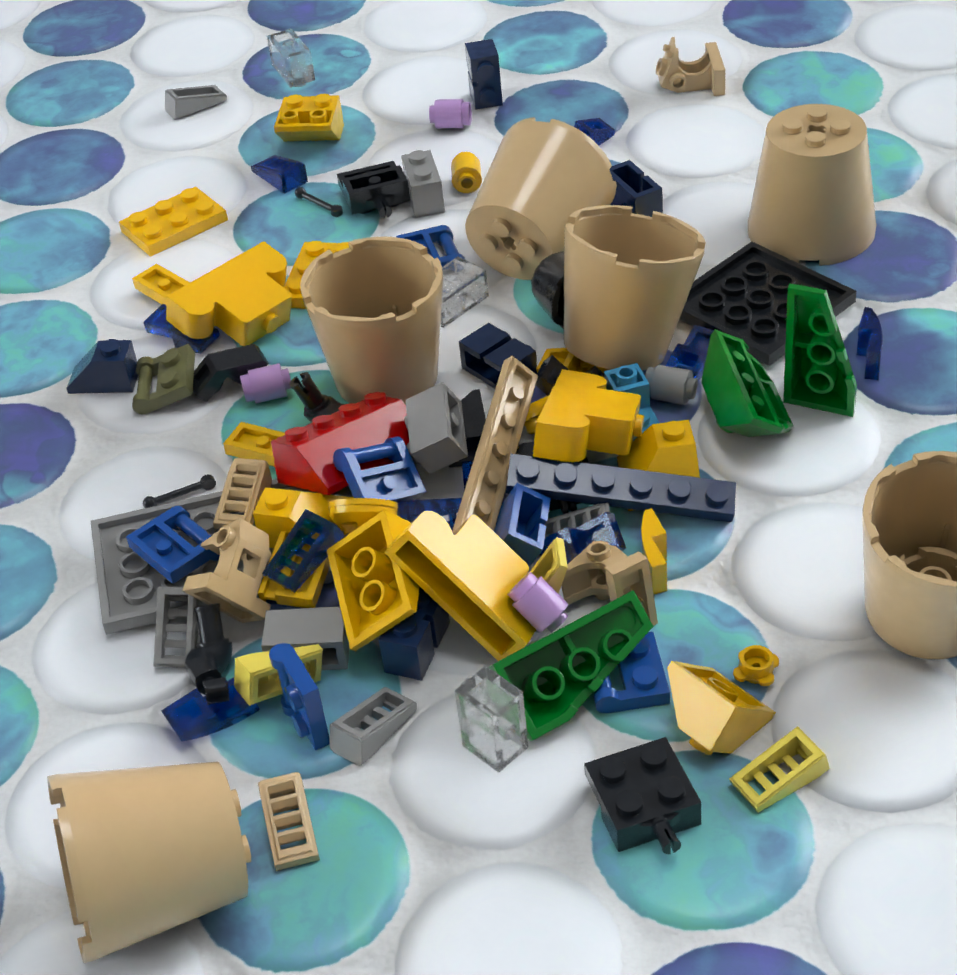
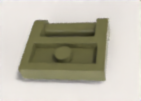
(174, 379)

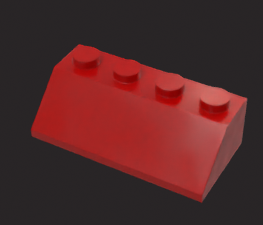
(306, 453)

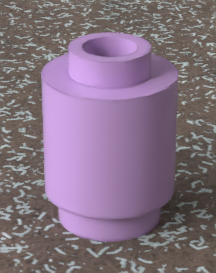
(450, 113)
(265, 383)
(538, 603)

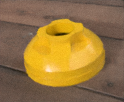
(354, 512)

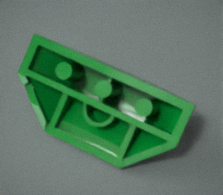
(741, 390)

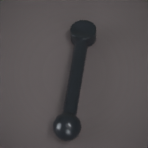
(336, 210)
(207, 482)

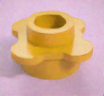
(756, 665)

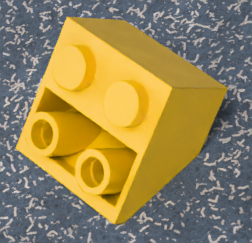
(310, 118)

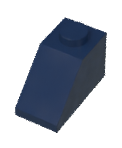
(105, 369)

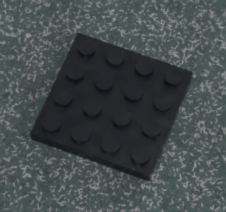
(750, 298)

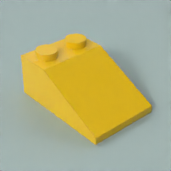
(368, 584)

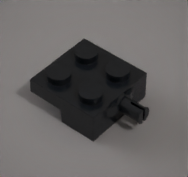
(374, 188)
(644, 795)

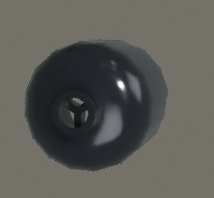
(549, 286)

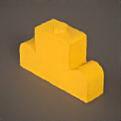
(238, 297)
(586, 417)
(467, 577)

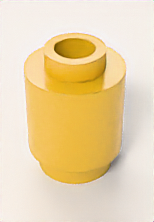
(466, 172)

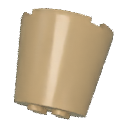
(814, 186)
(531, 190)
(626, 284)
(377, 316)
(913, 555)
(147, 850)

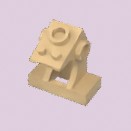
(697, 75)
(609, 575)
(227, 585)

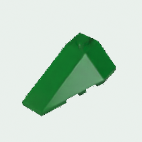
(815, 356)
(573, 662)

